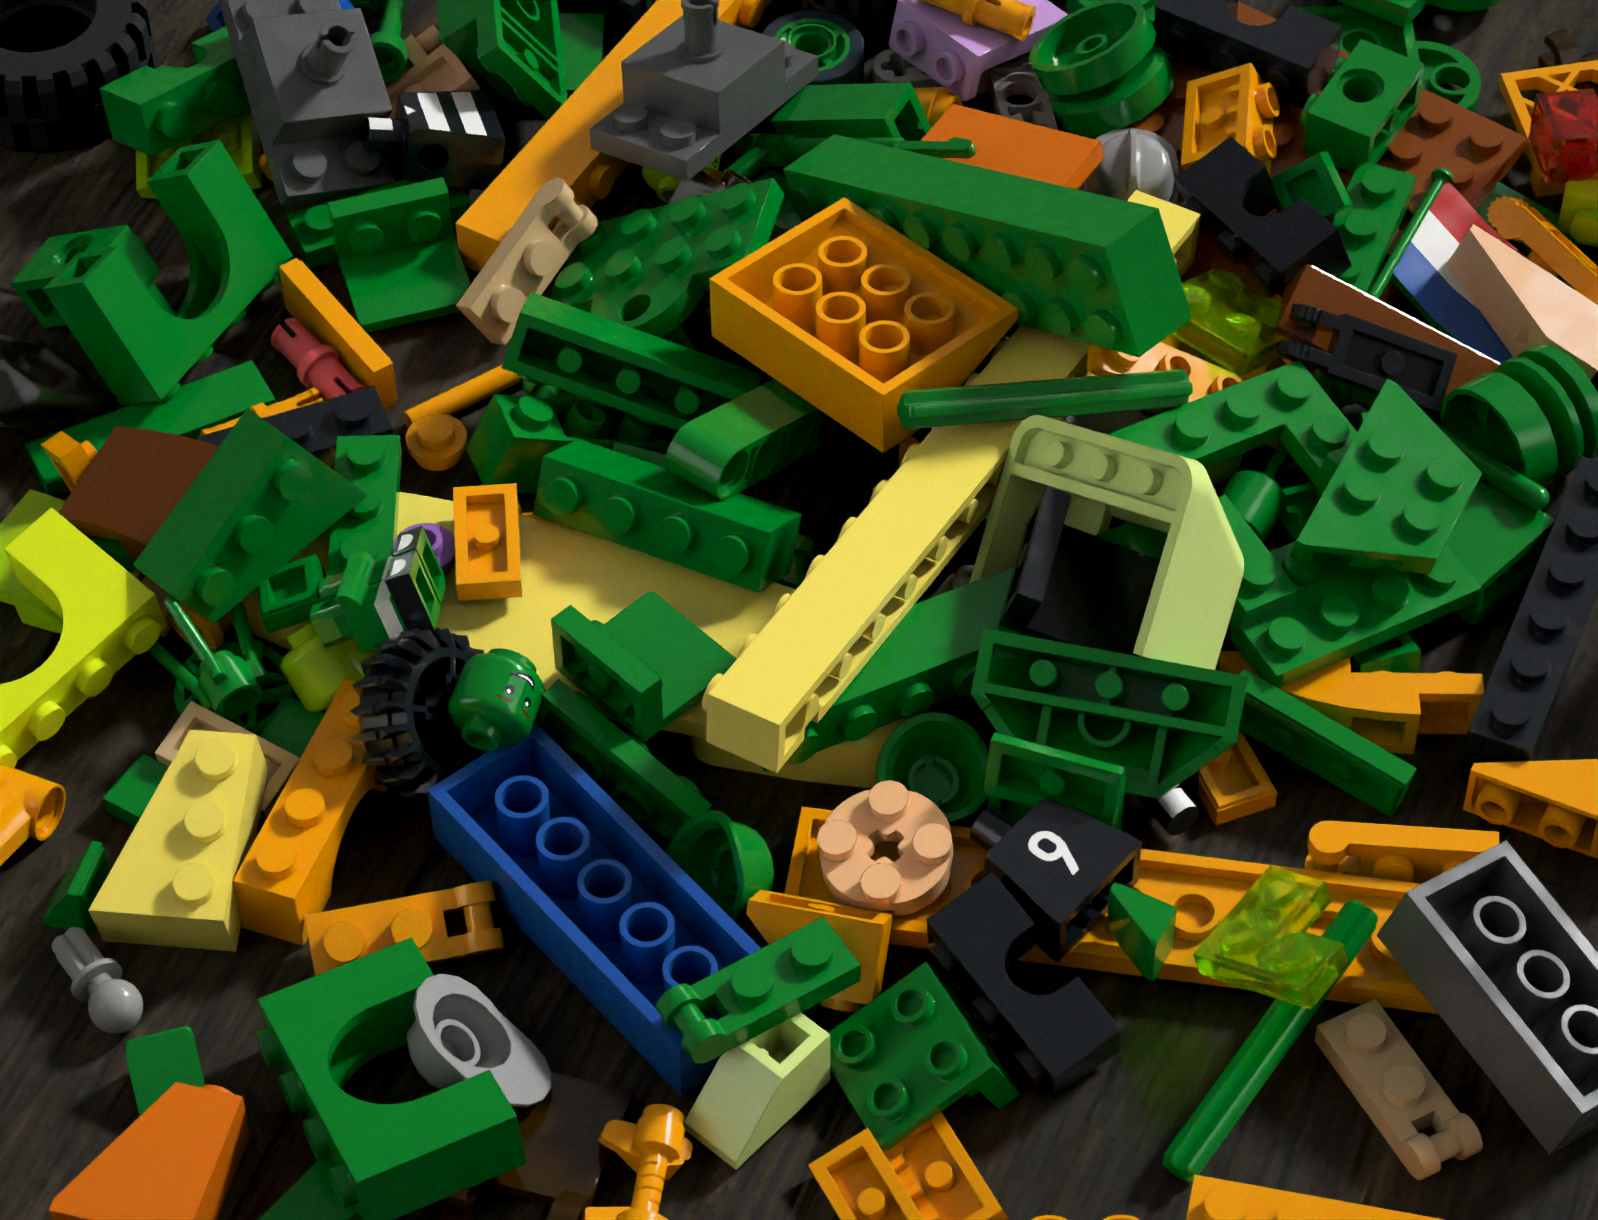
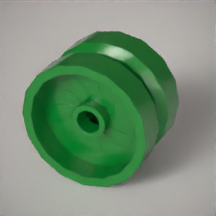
(1102, 67)

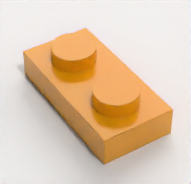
(487, 542)

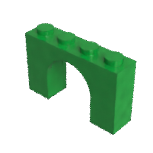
(231, 261)
(381, 1154)

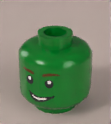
(496, 699)

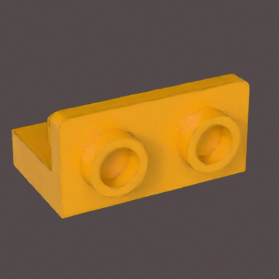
(1226, 106)

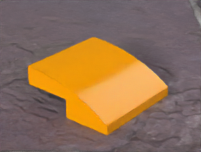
(914, 1180)

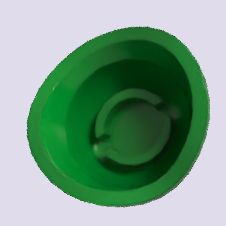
(939, 760)
(723, 860)

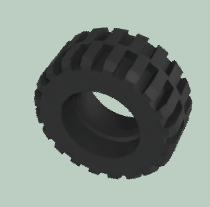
(55, 93)

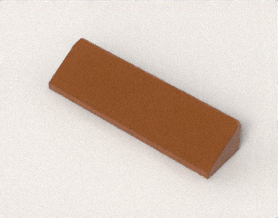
(1335, 296)

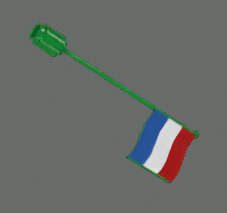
(1429, 284)

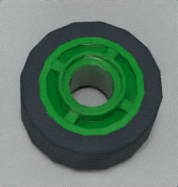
(827, 36)

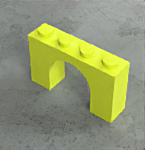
(104, 625)

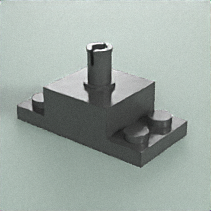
(698, 91)
(309, 92)

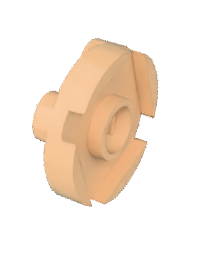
(879, 816)

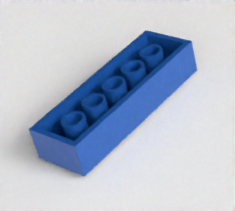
(588, 890)

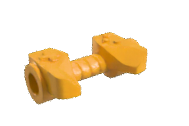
(654, 1151)

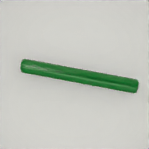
(1043, 397)
(1258, 1058)

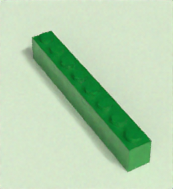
(930, 656)

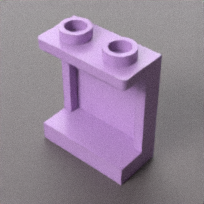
(955, 51)

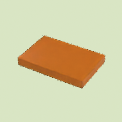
(1019, 146)

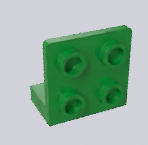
(398, 254)
(639, 664)
(914, 1057)

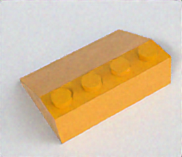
(856, 318)

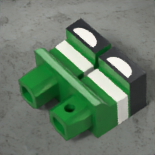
(381, 597)

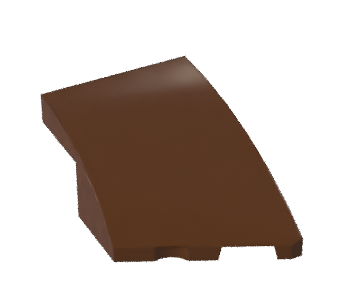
(135, 485)

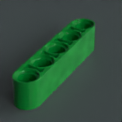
(749, 440)

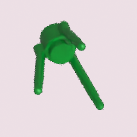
(226, 681)

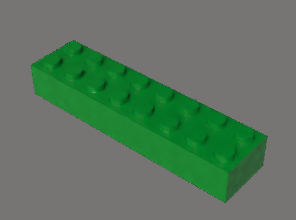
(1055, 252)

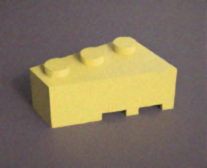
(186, 849)

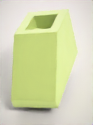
(760, 1088)

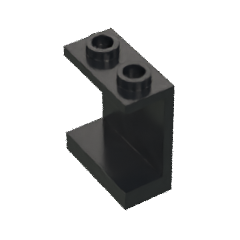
(1075, 583)

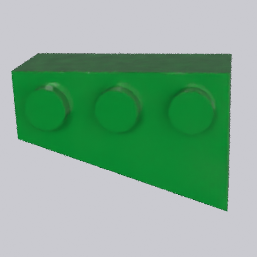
(244, 518)

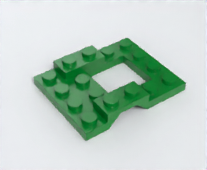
(1290, 611)

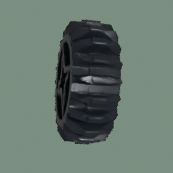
(407, 711)

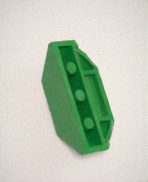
(1109, 706)

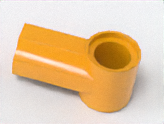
(27, 809)

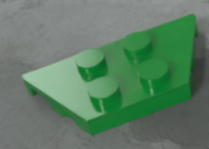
(1392, 491)

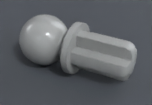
(112, 1002)

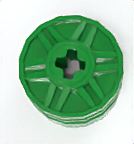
(1528, 414)

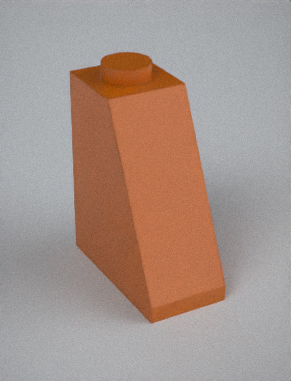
(166, 1163)

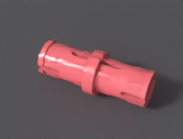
(315, 363)

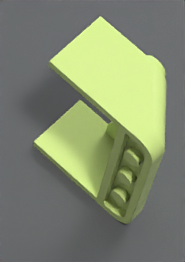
(1139, 485)

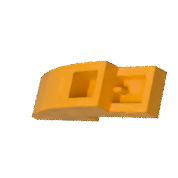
(1383, 704)

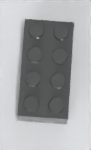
(1509, 985)

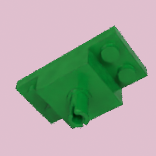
(510, 47)

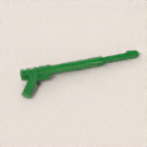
(776, 150)

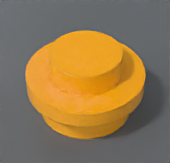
(436, 441)

